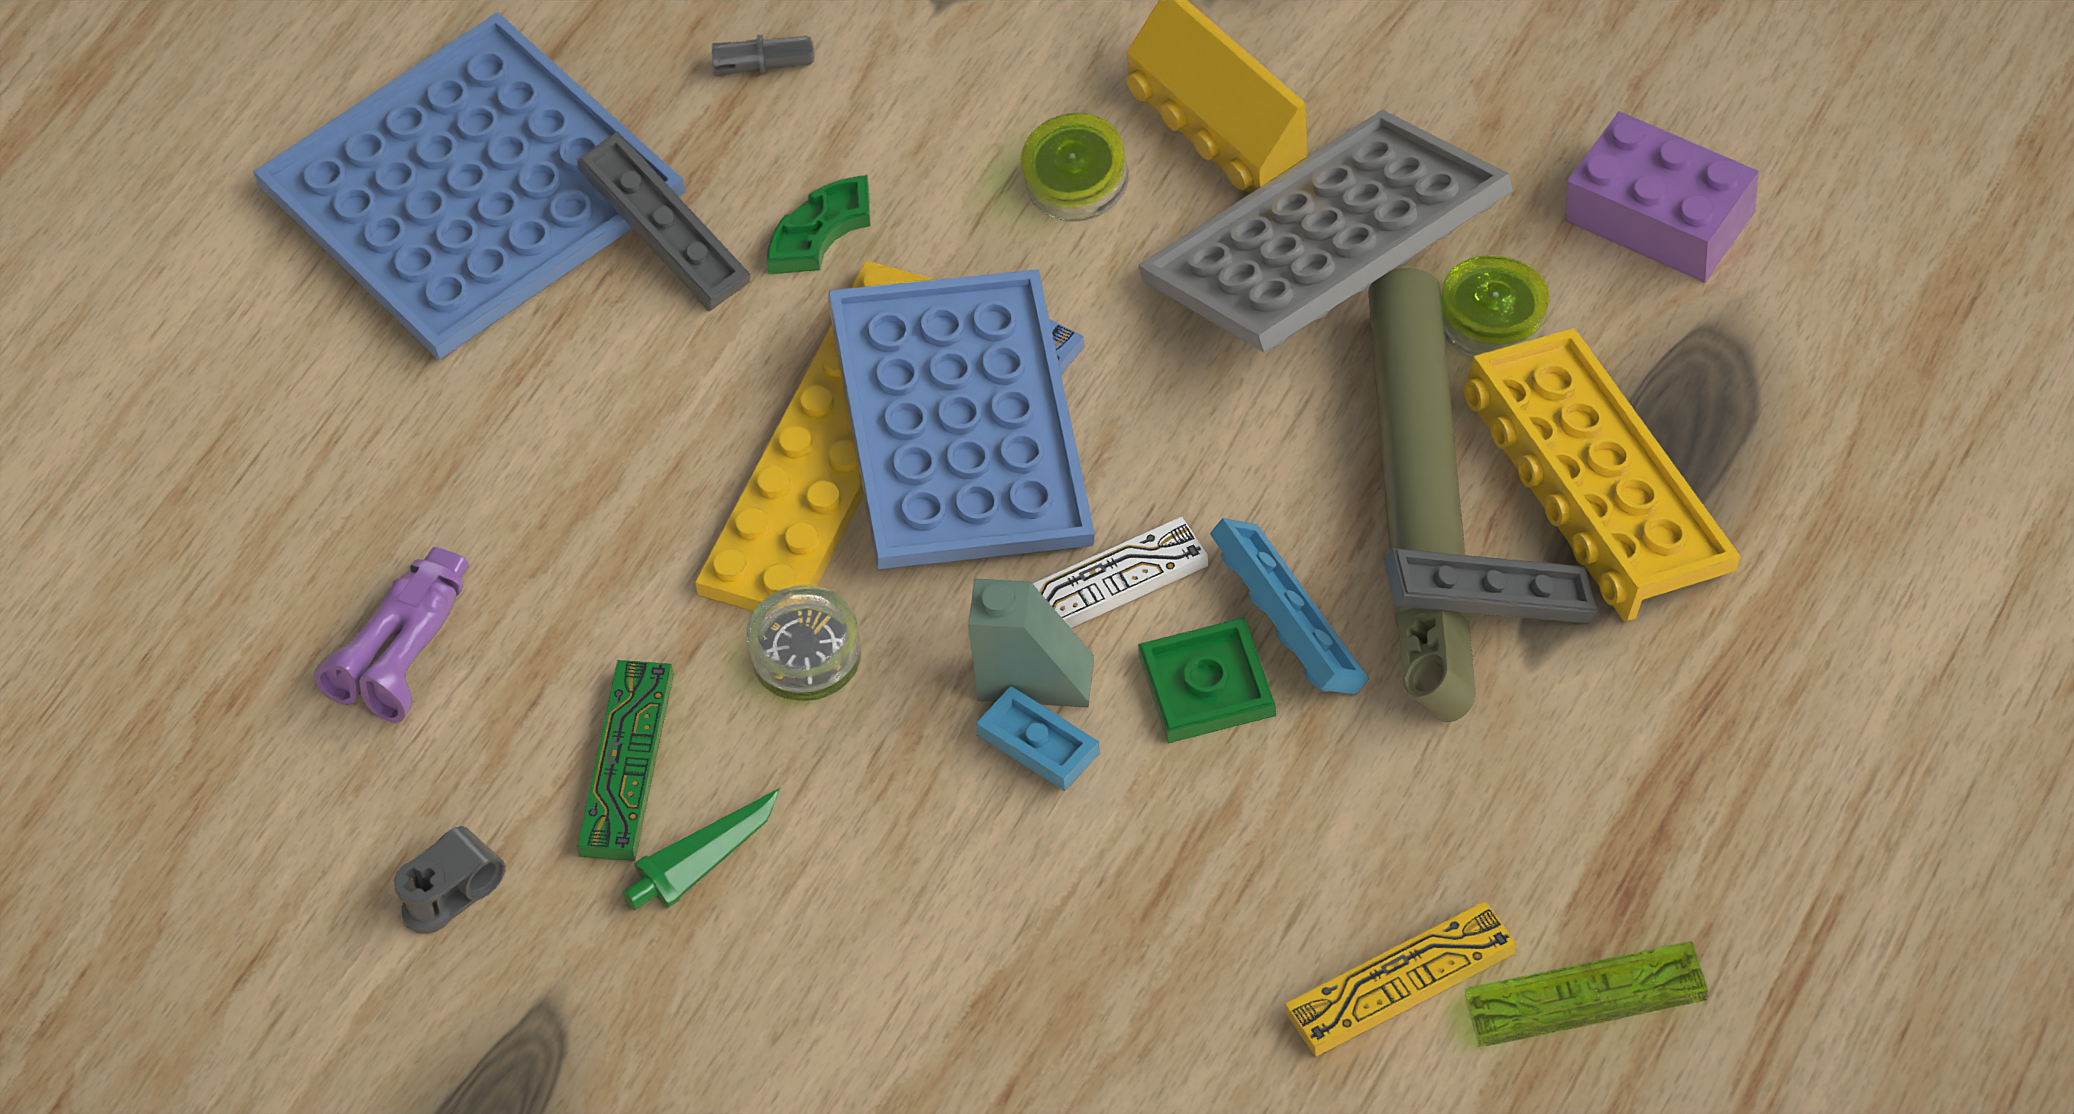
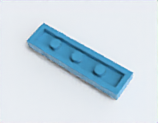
(1289, 607)

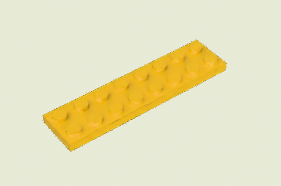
(800, 488)

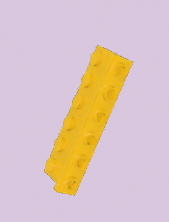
(1597, 470)

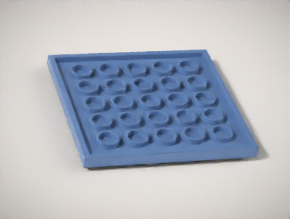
(458, 184)

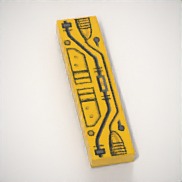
(1400, 978)

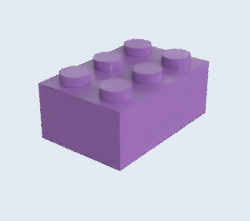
(1661, 196)

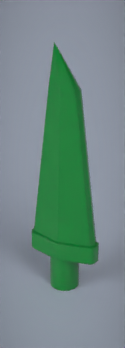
(685, 862)

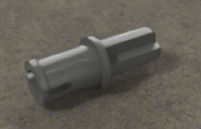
(761, 54)

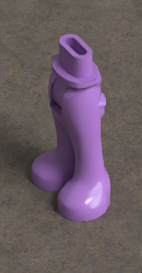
(413, 608)

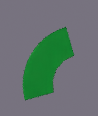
(813, 227)

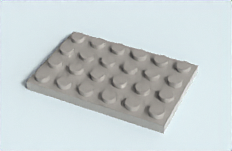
(1325, 229)

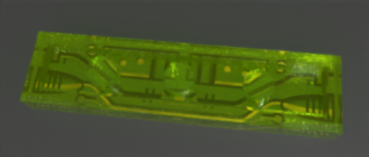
(1586, 994)

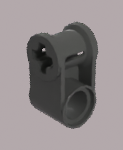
(449, 873)

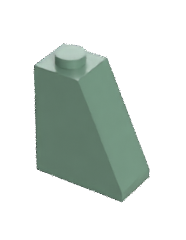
(1026, 646)

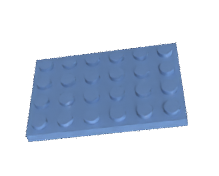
(959, 419)

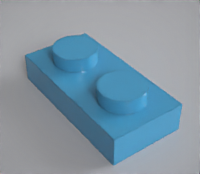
(1037, 738)

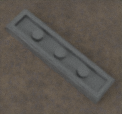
(663, 221)
(1490, 586)

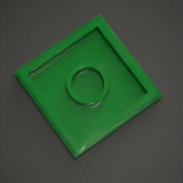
(1206, 680)

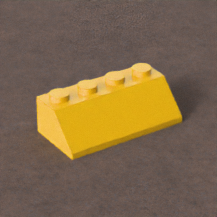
(1216, 95)

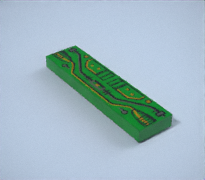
(625, 760)

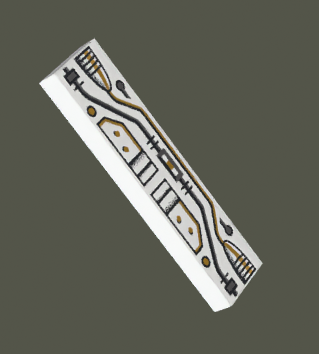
(1124, 573)

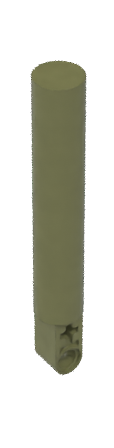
(1421, 478)

